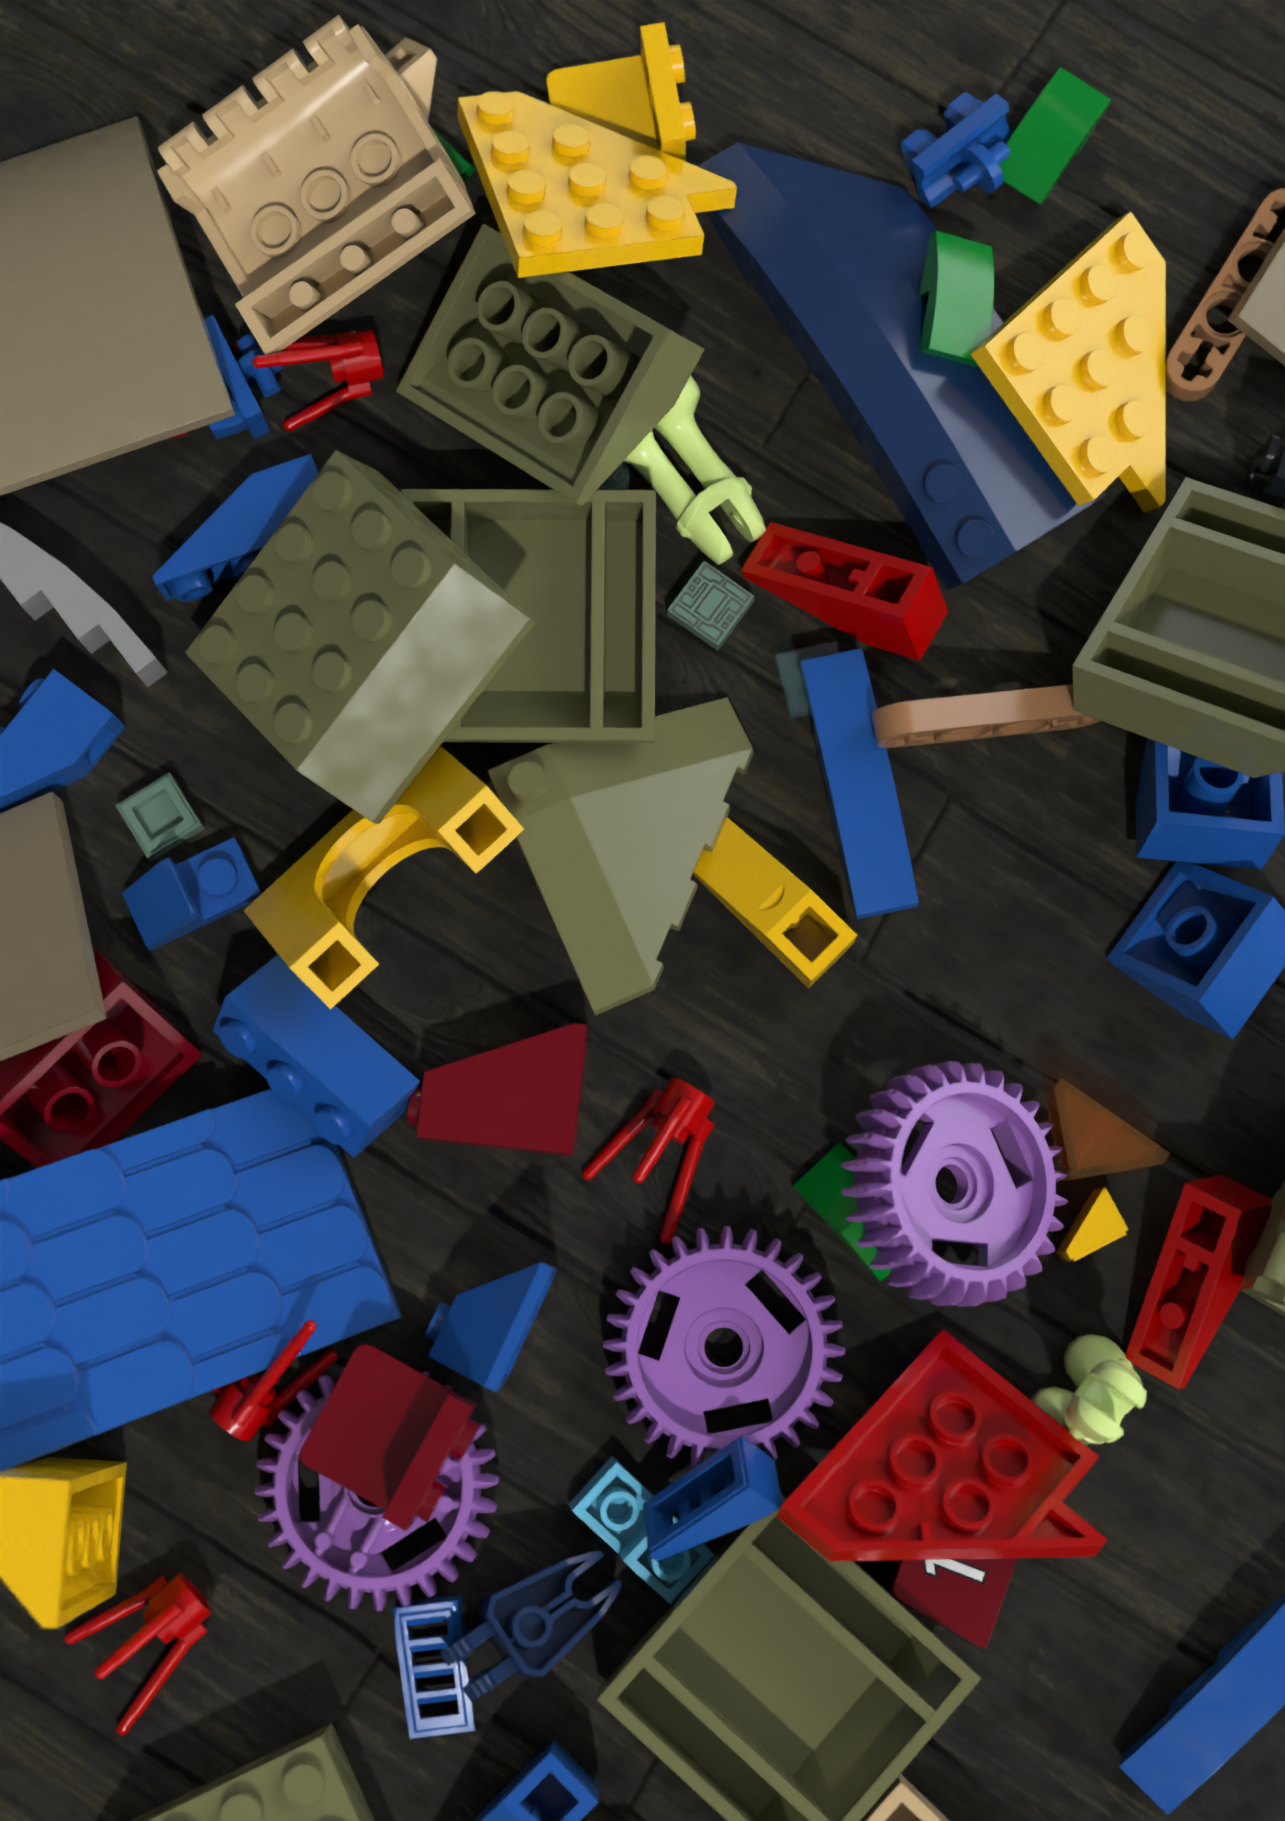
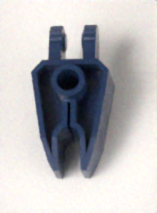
(532, 1623)

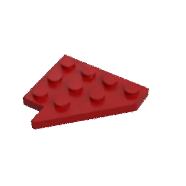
(947, 1472)

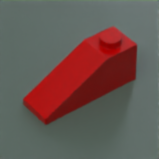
(852, 588)
(1197, 1276)

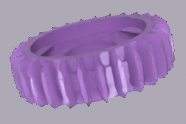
(1000, 1199)
(715, 1296)
(352, 1533)

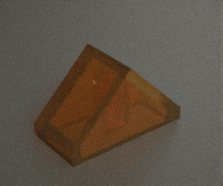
(1094, 1138)

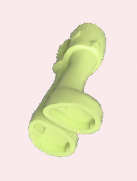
(716, 478)
(1104, 1392)

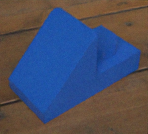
(191, 894)

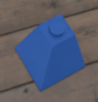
(489, 1325)

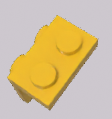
(632, 94)

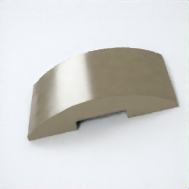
(95, 311)

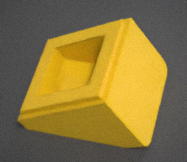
(1093, 1228)

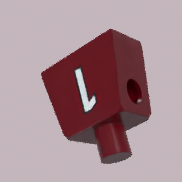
(955, 1592)

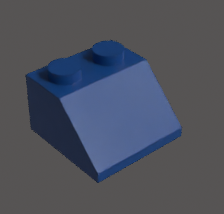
(1205, 811)
(1205, 947)

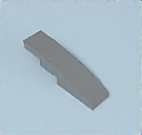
(45, 583)

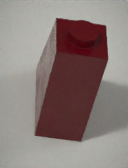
(507, 1097)

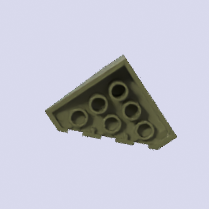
(619, 838)

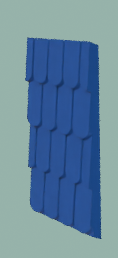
(174, 1269)

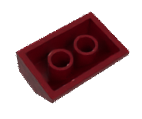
(94, 1080)

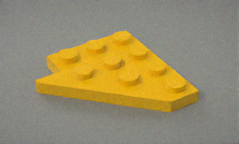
(582, 193)
(1090, 367)

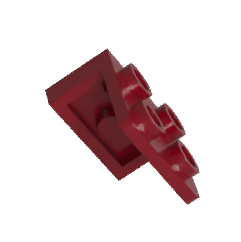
(390, 1435)

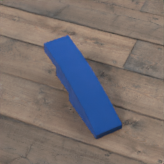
(859, 785)
(1214, 1714)

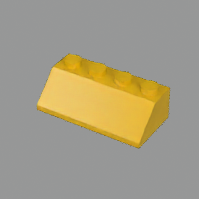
(61, 1535)

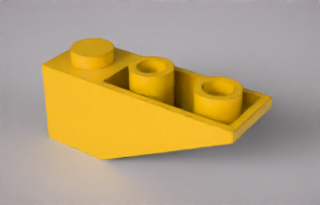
(774, 904)

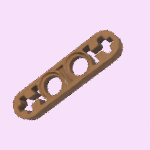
(1226, 292)
(977, 716)

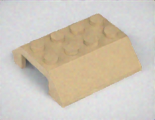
(315, 182)

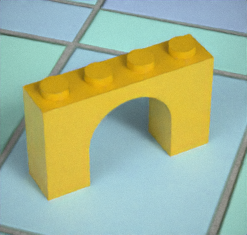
(315, 902)

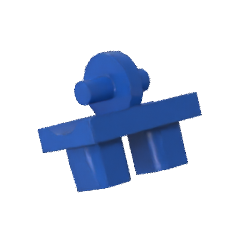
(964, 154)
(238, 378)

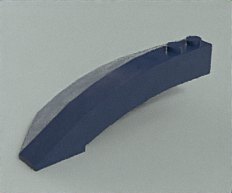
(844, 280)

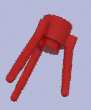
(351, 359)
(678, 1114)
(251, 1401)
(174, 1611)

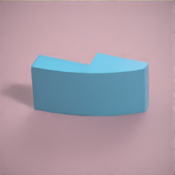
(614, 1511)

